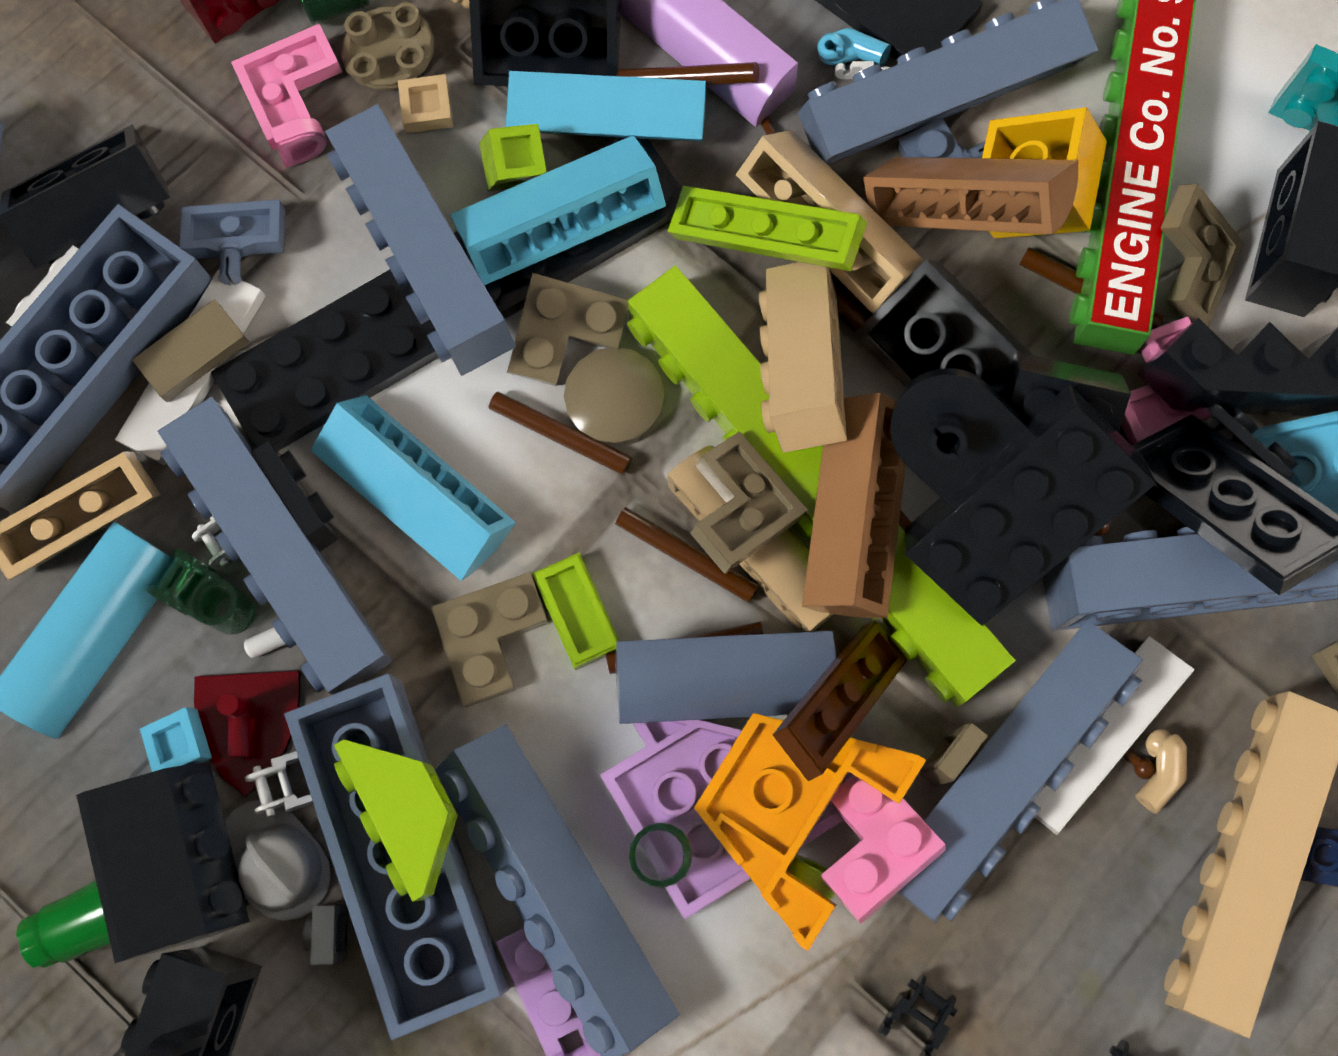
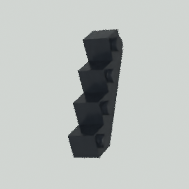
(1254, 376)

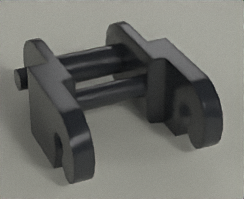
(905, 1006)

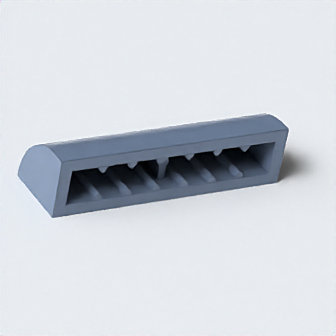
(718, 675)

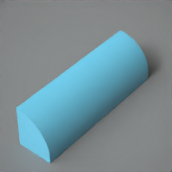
(607, 105)
(559, 209)
(412, 485)
(82, 632)

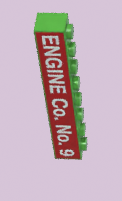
(1135, 176)

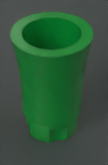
(64, 929)

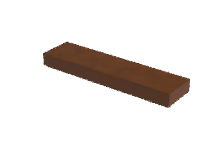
(839, 700)

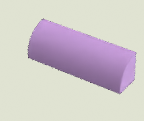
(716, 34)

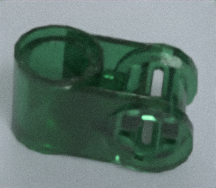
(196, 592)

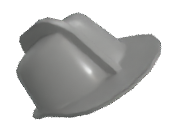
(277, 862)

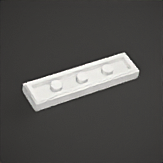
(151, 411)
(1162, 677)

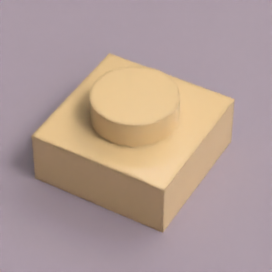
(425, 103)

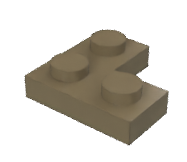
(1208, 249)
(560, 312)
(755, 507)
(473, 631)

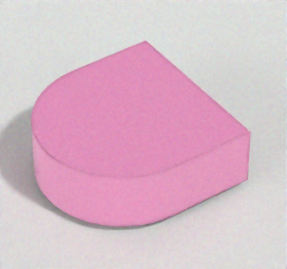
(299, 140)

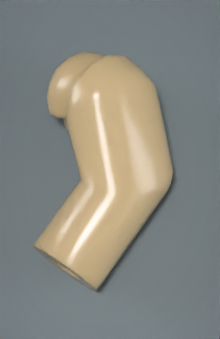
(1170, 769)

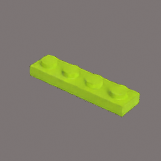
(768, 227)

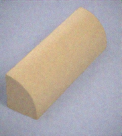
(776, 567)

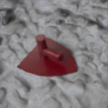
(246, 720)

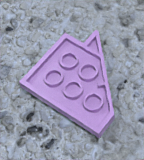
(664, 787)

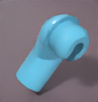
(852, 45)

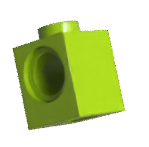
(512, 156)

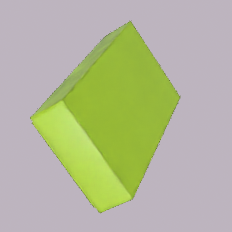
(576, 610)

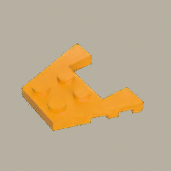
(767, 810)

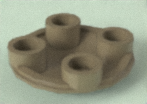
(386, 45)
(614, 395)

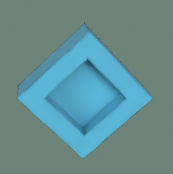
(176, 740)

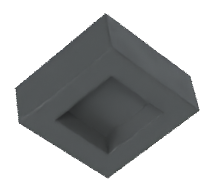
(326, 934)

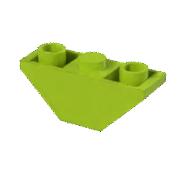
(403, 811)

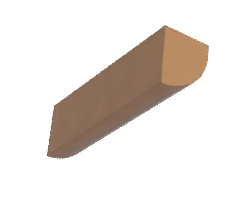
(974, 193)
(856, 515)

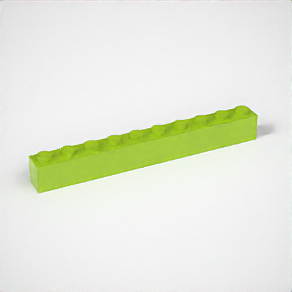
(729, 389)

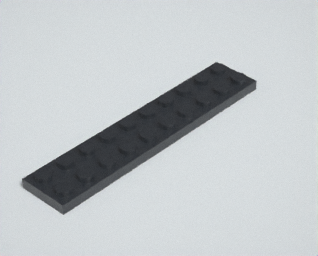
(376, 340)

